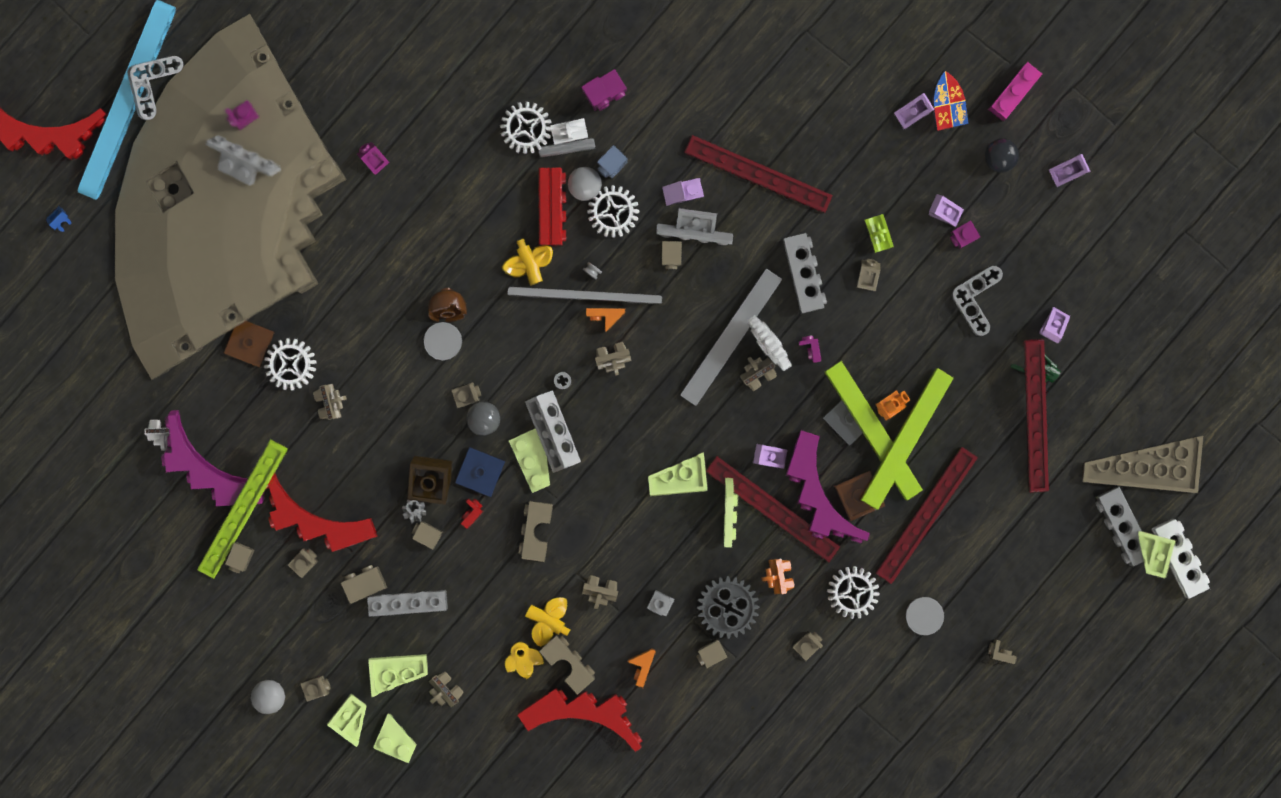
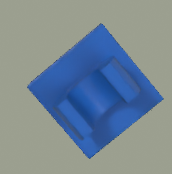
(57, 217)

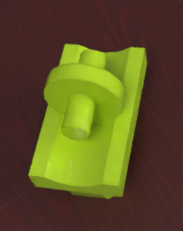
(879, 233)

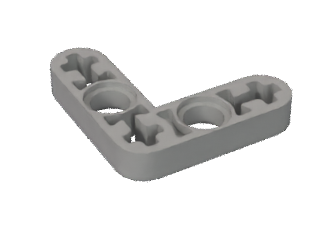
(143, 81)
(970, 293)

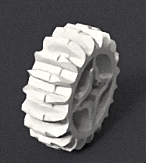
(518, 133)
(618, 227)
(297, 358)
(857, 608)

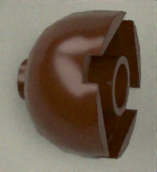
(447, 305)

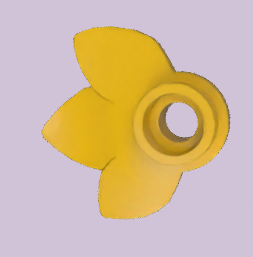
(524, 662)

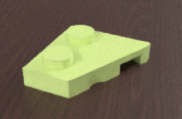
(1156, 553)
(349, 719)
(394, 740)

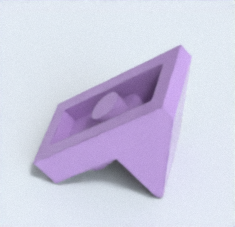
(914, 111)
(1069, 170)
(683, 191)
(945, 210)
(1055, 325)
(770, 456)

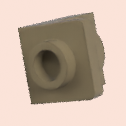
(869, 274)
(466, 395)
(303, 562)
(808, 645)
(1003, 655)
(315, 688)

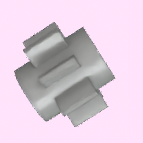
(412, 514)

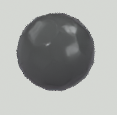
(483, 418)

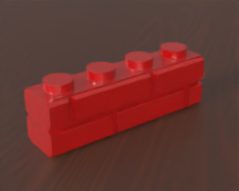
(550, 206)

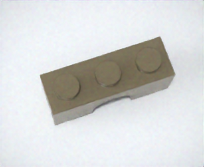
(533, 548)
(557, 650)

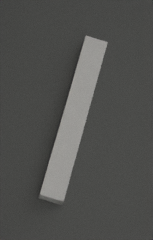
(584, 295)
(730, 337)

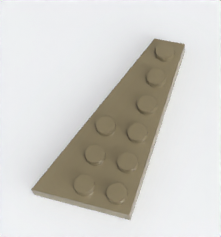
(1161, 467)

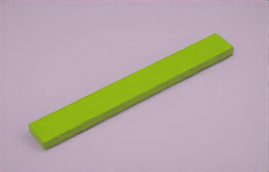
(869, 425)
(906, 439)
(242, 509)

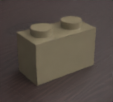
(363, 584)

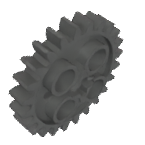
(719, 622)

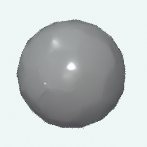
(584, 183)
(267, 697)

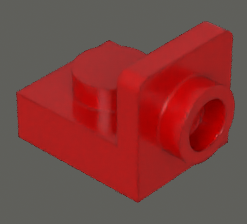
(470, 516)

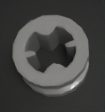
(592, 270)
(565, 375)

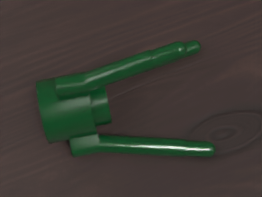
(1051, 370)

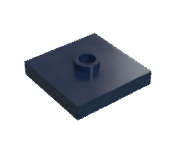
(480, 472)

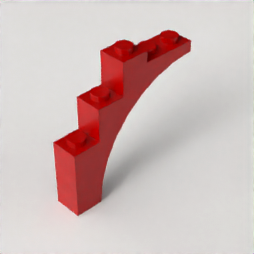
(42, 139)
(310, 526)
(608, 713)

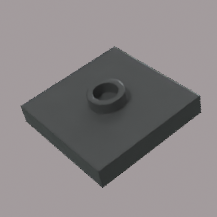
(843, 423)

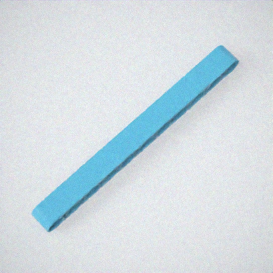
(123, 105)

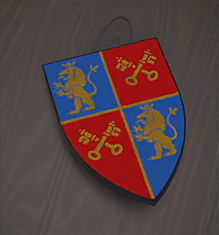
(948, 103)

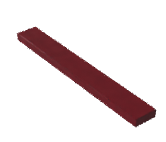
(758, 174)
(1036, 415)
(772, 509)
(926, 515)

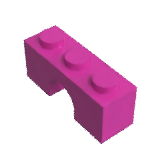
(1015, 91)

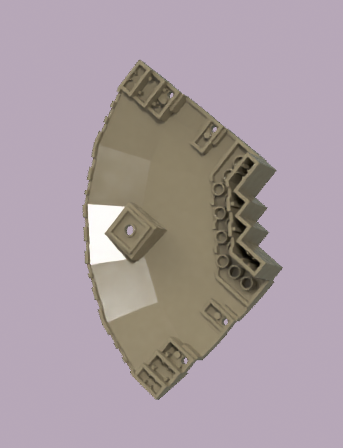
(218, 240)

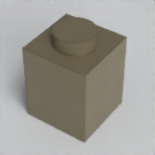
(671, 254)
(426, 534)
(239, 557)
(711, 654)

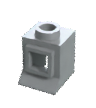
(660, 603)

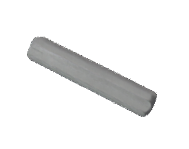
(567, 147)

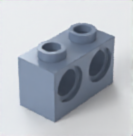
(611, 162)

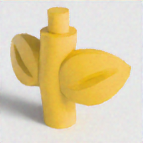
(528, 262)
(548, 620)

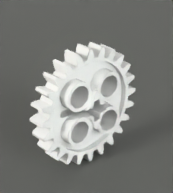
(769, 343)

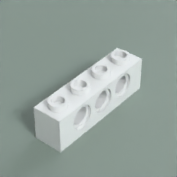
(1200, 581)

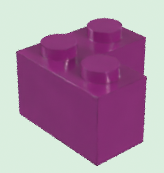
(604, 89)

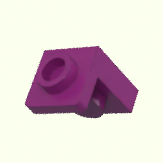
(241, 115)
(372, 157)
(964, 235)
(814, 351)

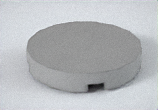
(442, 341)
(924, 616)

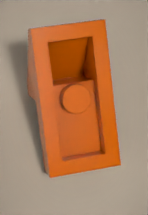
(611, 315)
(643, 660)

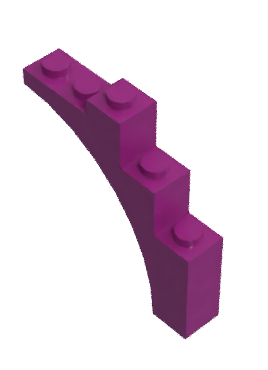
(201, 473)
(825, 517)

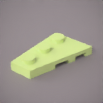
(531, 459)
(682, 478)
(729, 516)
(396, 670)

